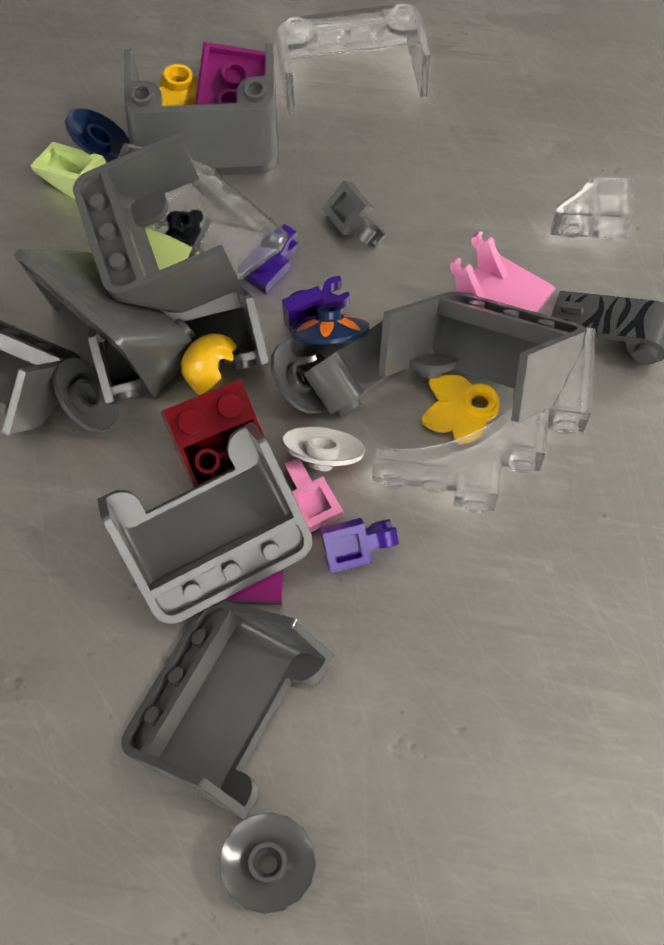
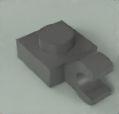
(349, 213)

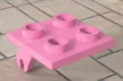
(500, 278)

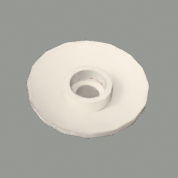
(323, 447)

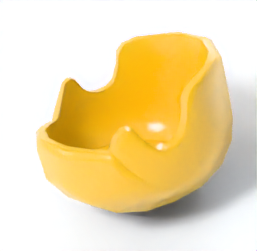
(203, 359)

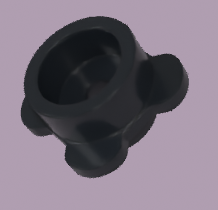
(184, 225)

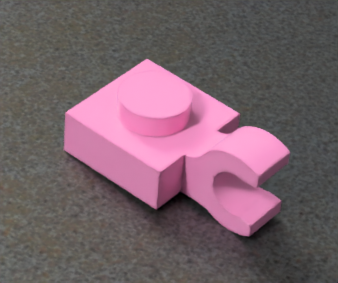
(313, 497)

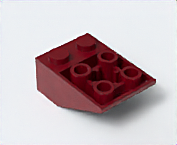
(203, 429)

